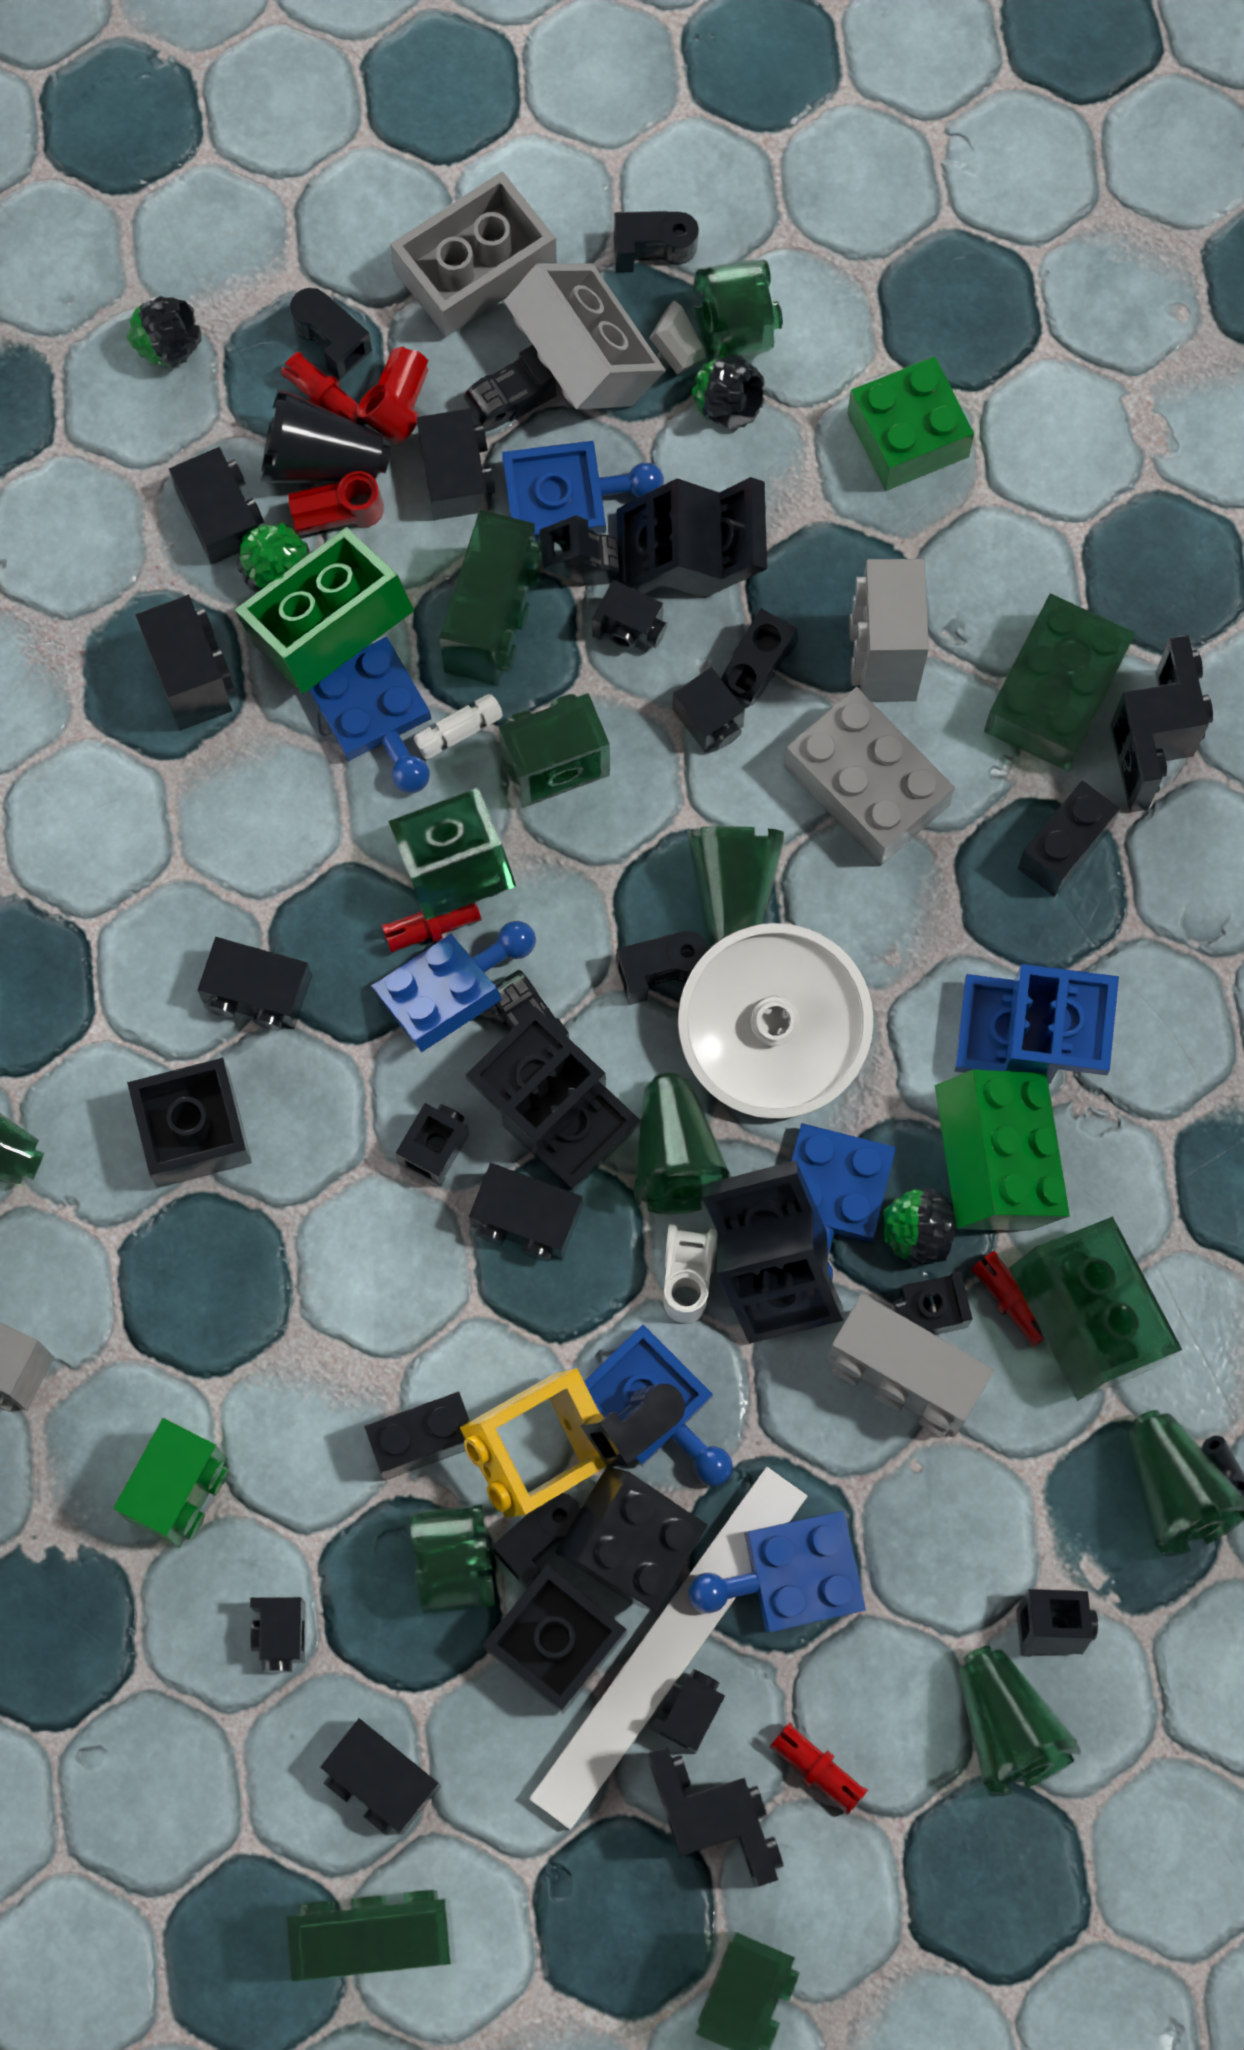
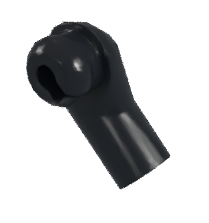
(1222, 1456)

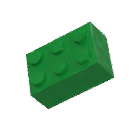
(324, 610)
(1001, 1150)

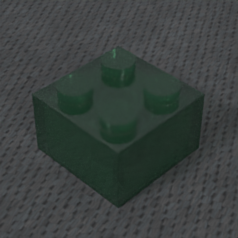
(554, 749)
(452, 853)
(746, 1995)

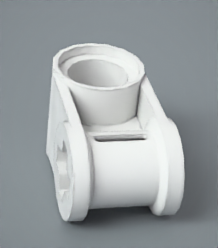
(688, 1264)

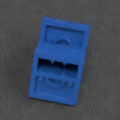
(1038, 1022)

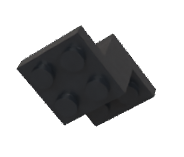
(692, 537)
(1160, 722)
(553, 1099)
(772, 1252)
(715, 1816)

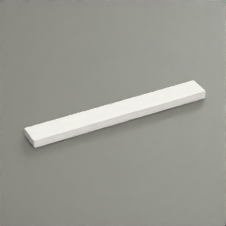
(658, 1659)

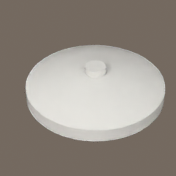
(775, 1020)

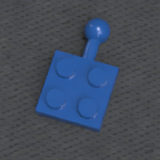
(564, 482)
(372, 704)
(447, 985)
(844, 1179)
(648, 1362)
(799, 1572)

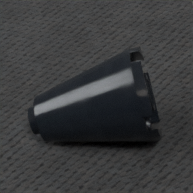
(317, 445)

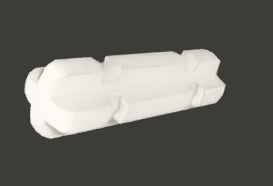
(458, 726)

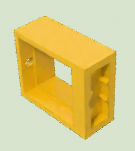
(485, 1448)

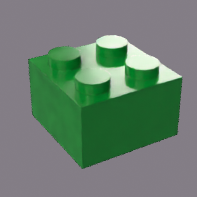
(910, 423)
(173, 1483)

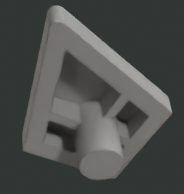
(677, 340)

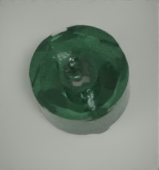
(736, 308)
(452, 1559)

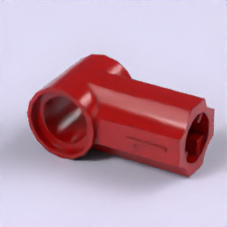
(391, 402)
(331, 507)

